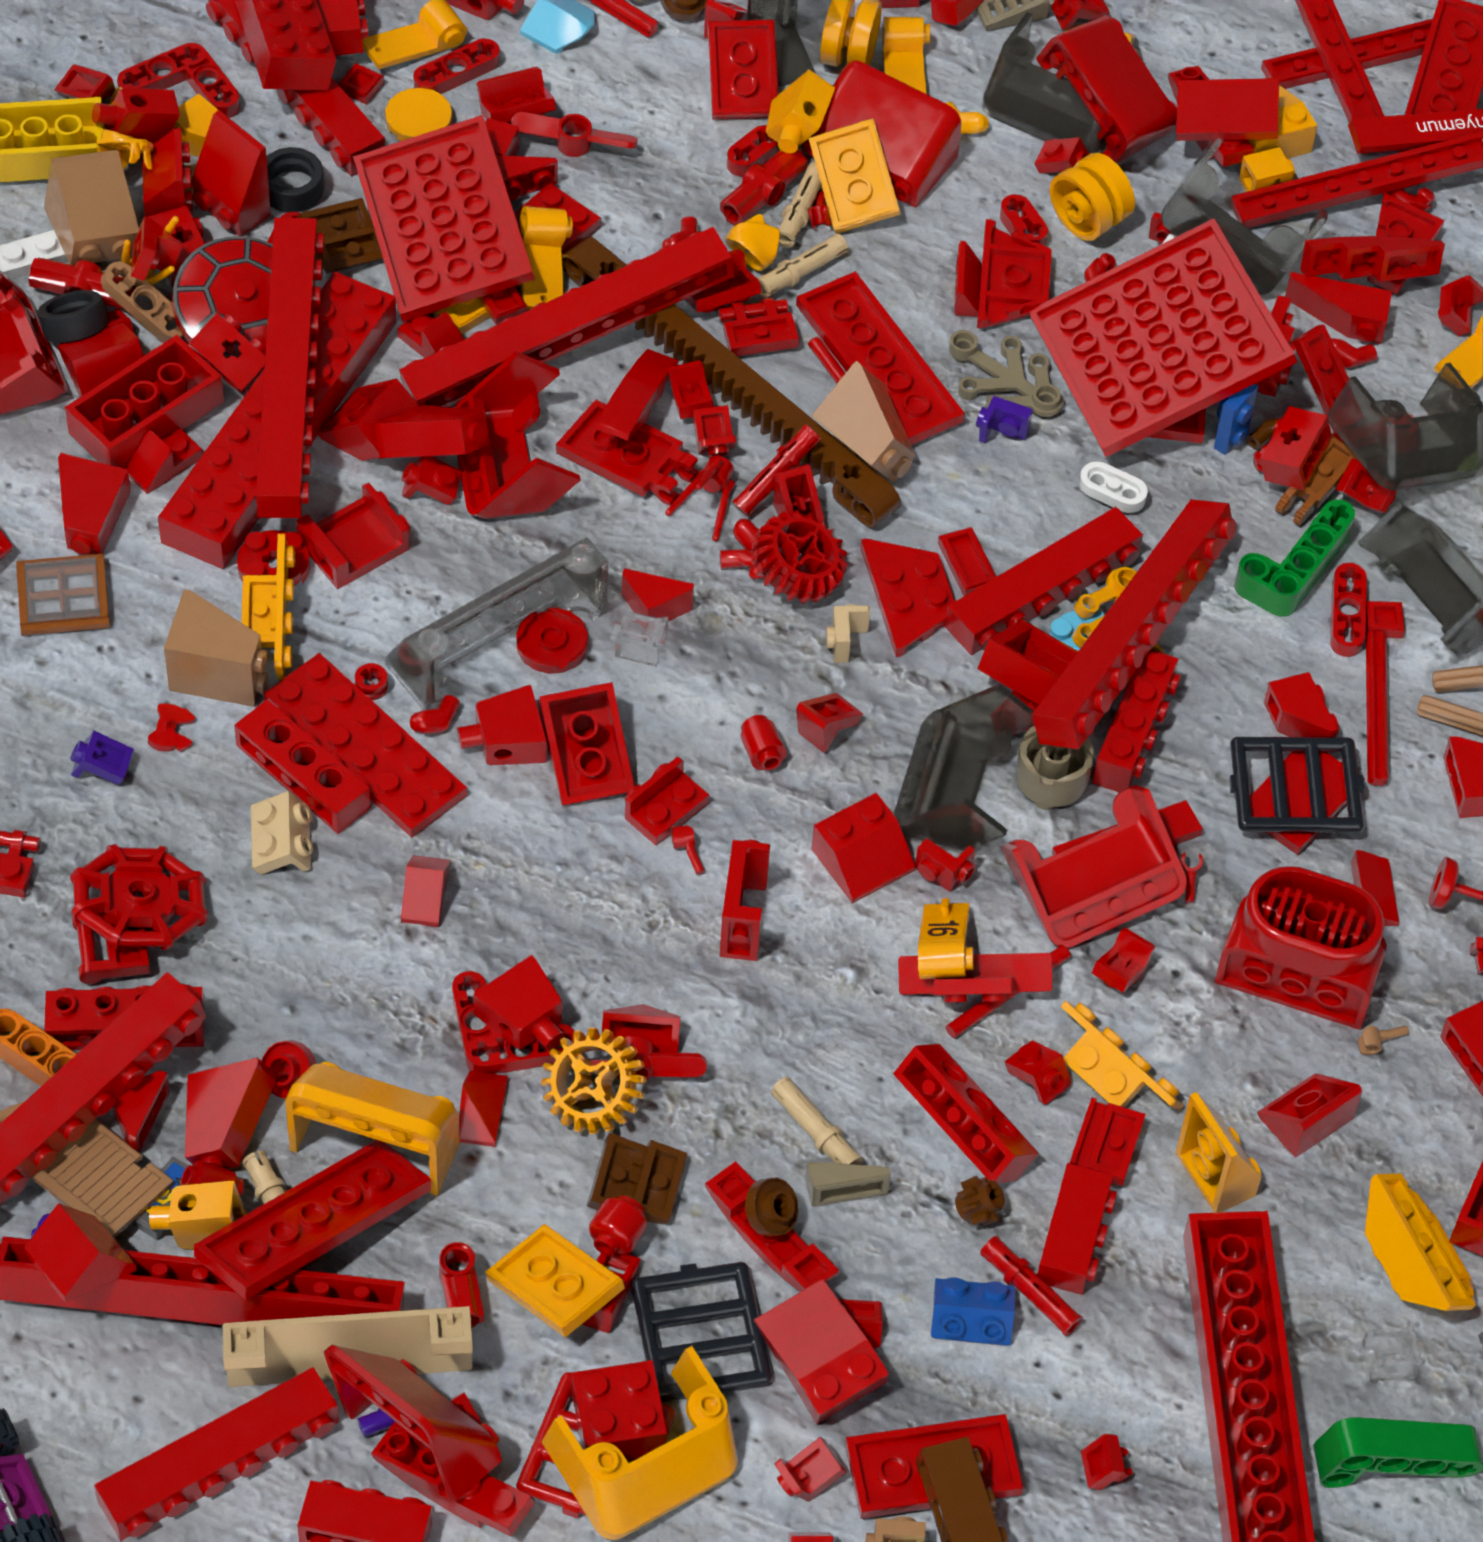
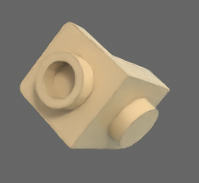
(846, 620)

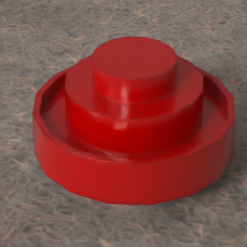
(289, 1062)

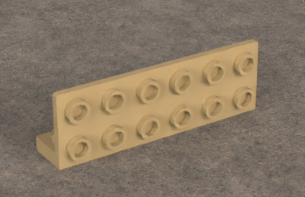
(284, 1348)

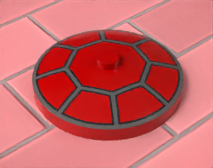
(225, 279)

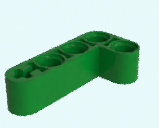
(1285, 585)
(1395, 1448)

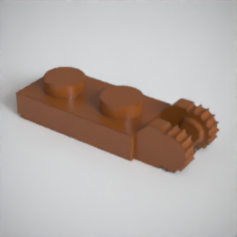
(1321, 483)

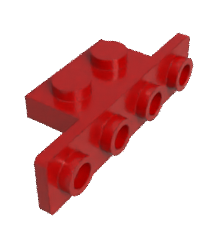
(991, 977)

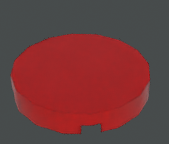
(552, 640)

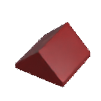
(100, 356)
(1311, 1111)
(76, 1253)

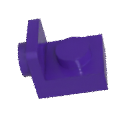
(1005, 417)
(101, 757)

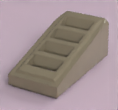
(1038, 8)
(844, 1182)

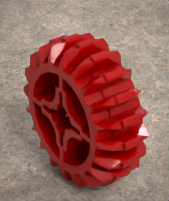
(777, 552)

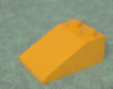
(1295, 128)
(1215, 1157)

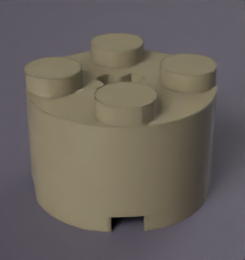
(1052, 773)

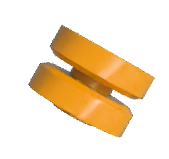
(848, 32)
(1092, 196)

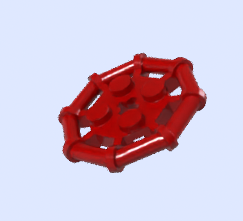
(139, 871)

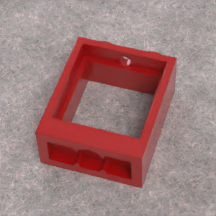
(1026, 660)

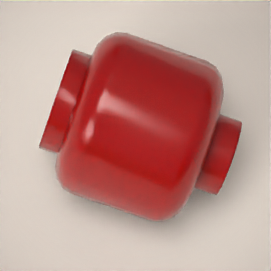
(617, 1225)

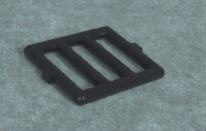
(1281, 821)
(745, 1305)

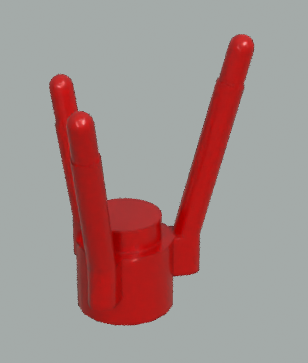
(712, 478)

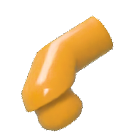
(971, 121)

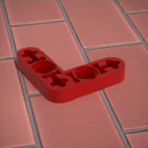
(192, 65)
(490, 1041)

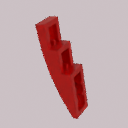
(1372, 255)
(636, 395)

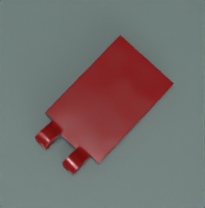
(636, 464)

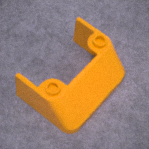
(375, 1111)
(630, 1495)

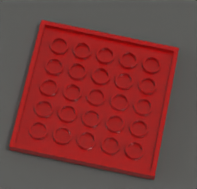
(1161, 337)

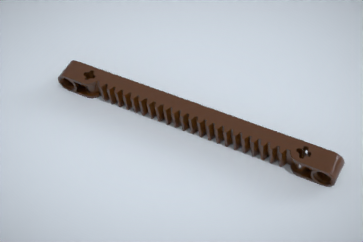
(854, 482)

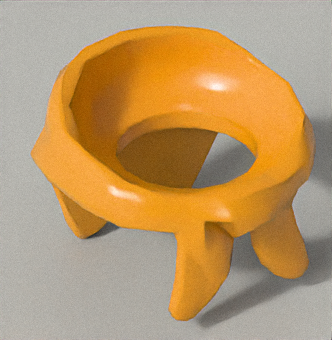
(127, 147)
(758, 238)

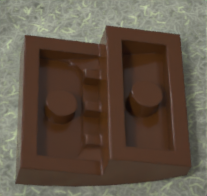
(347, 235)
(640, 1172)

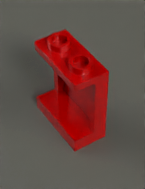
(355, 537)
(741, 923)

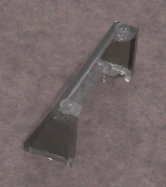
(570, 579)

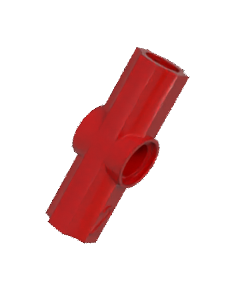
(762, 186)
(65, 278)

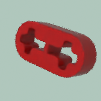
(749, 147)
(1029, 219)

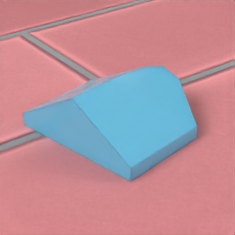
(557, 23)

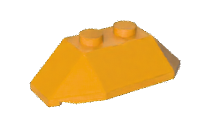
(1415, 1247)

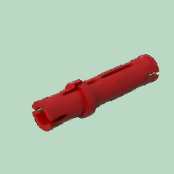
(787, 458)
(1018, 1273)

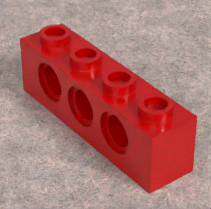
(335, 805)
(965, 1113)

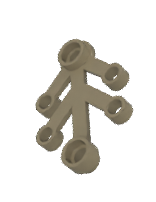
(1043, 398)

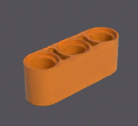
(27, 1039)

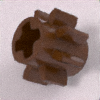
(979, 1201)

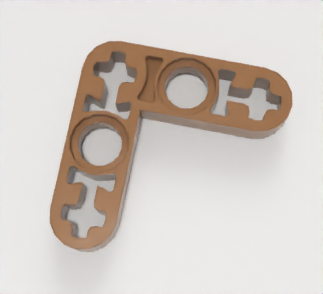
(154, 319)

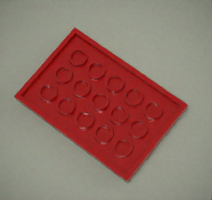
(443, 218)

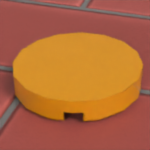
(417, 113)

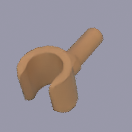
(1371, 1038)

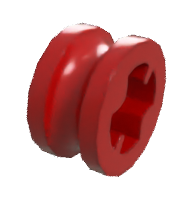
(370, 671)

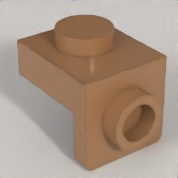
(897, 1530)

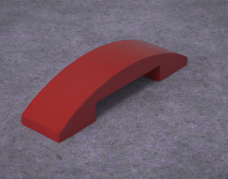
(784, 1254)

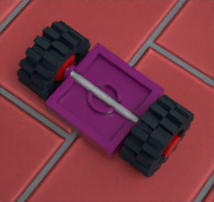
(22, 1506)

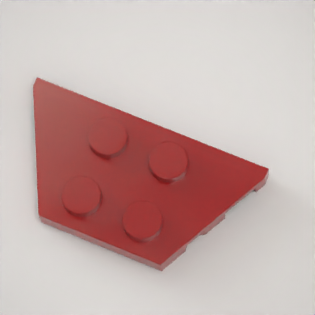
(1012, 276)
(908, 590)

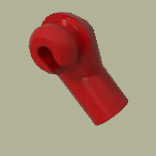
(1099, 266)

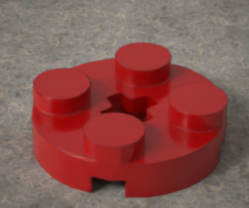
(263, 546)

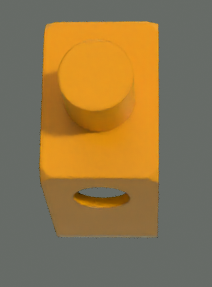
(792, 118)
(198, 1211)

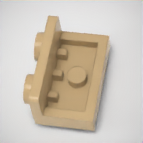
(280, 833)

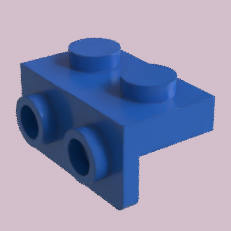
(1235, 419)
(973, 1311)

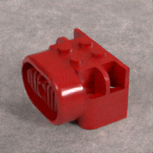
(1306, 945)

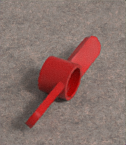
(570, 124)
(663, 1064)

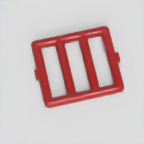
(527, 1479)

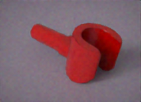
(819, 213)
(684, 838)
(1191, 876)

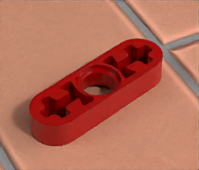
(437, 76)
(1339, 620)

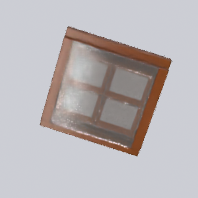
(62, 594)

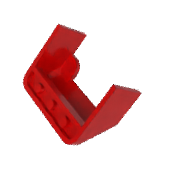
(500, 476)

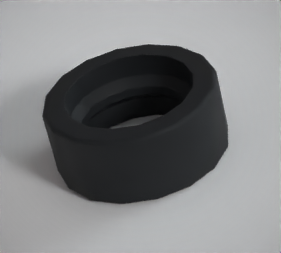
(295, 160)
(73, 316)

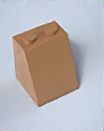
(90, 206)
(867, 422)
(214, 654)

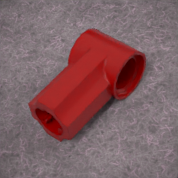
(461, 1286)

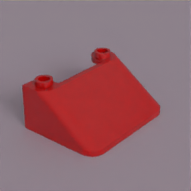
(1102, 877)
(458, 1443)

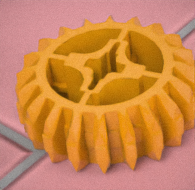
(567, 1097)

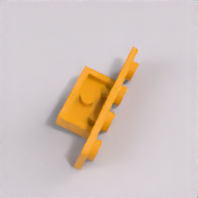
(266, 606)
(1108, 1067)

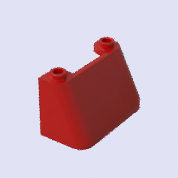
(1112, 85)
(914, 128)
(26, 359)

